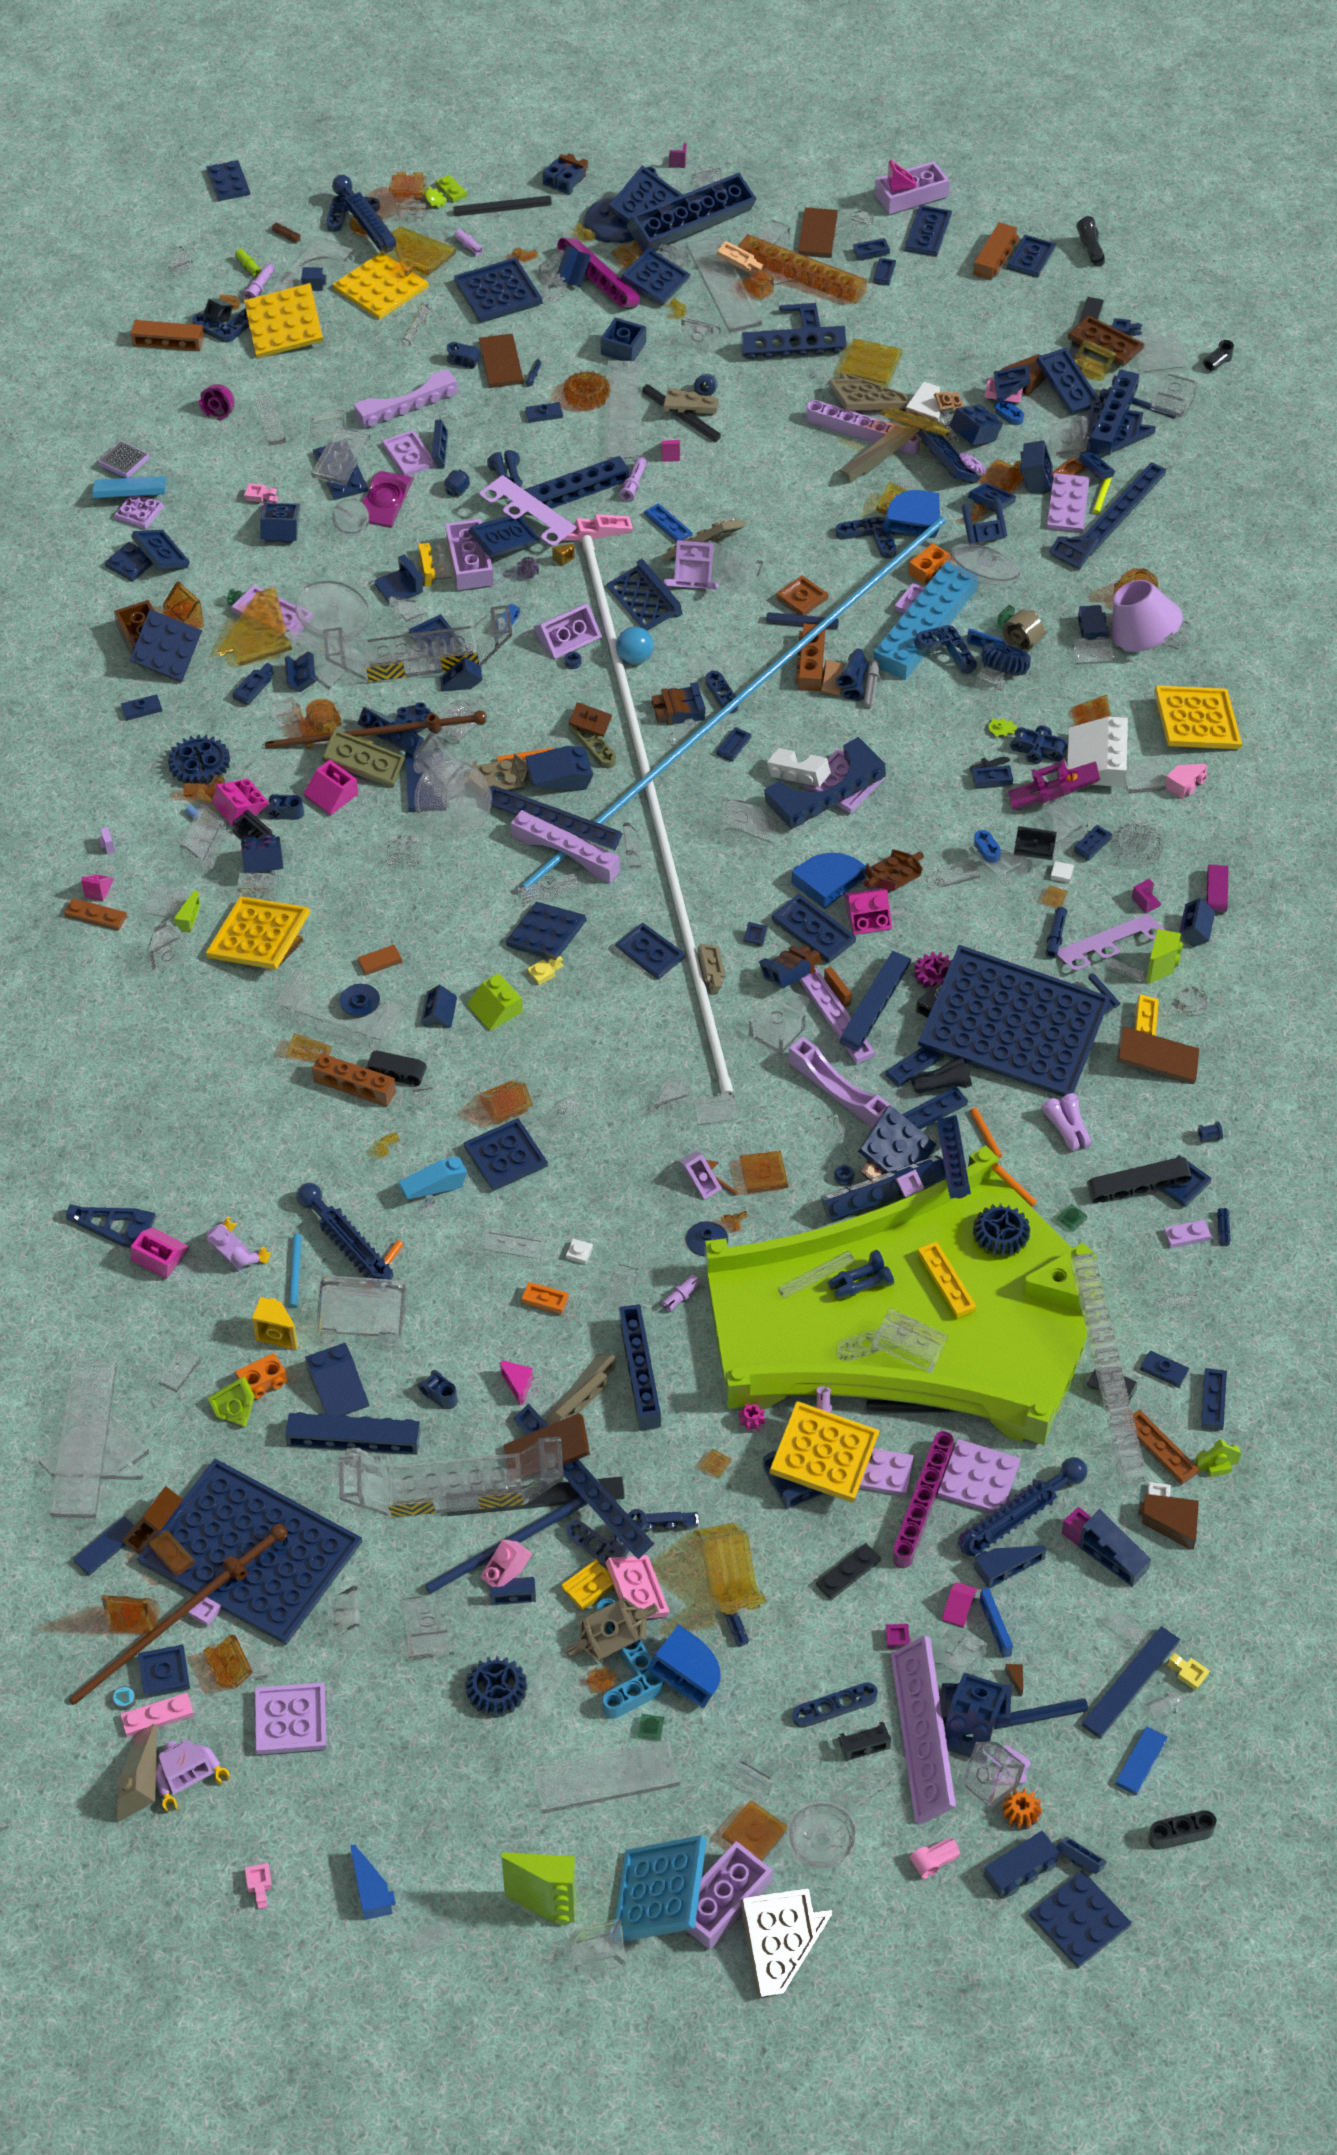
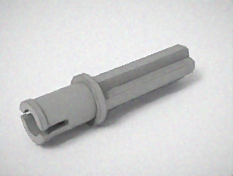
(872, 678)

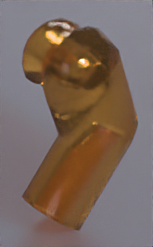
(231, 299)
(978, 512)

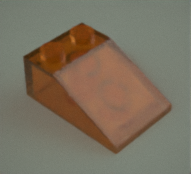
(406, 185)
(130, 1614)

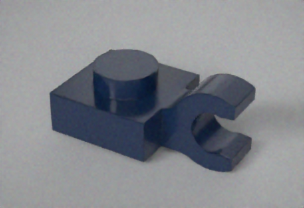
(1127, 327)

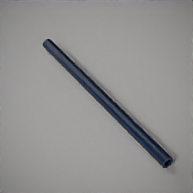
(519, 1536)

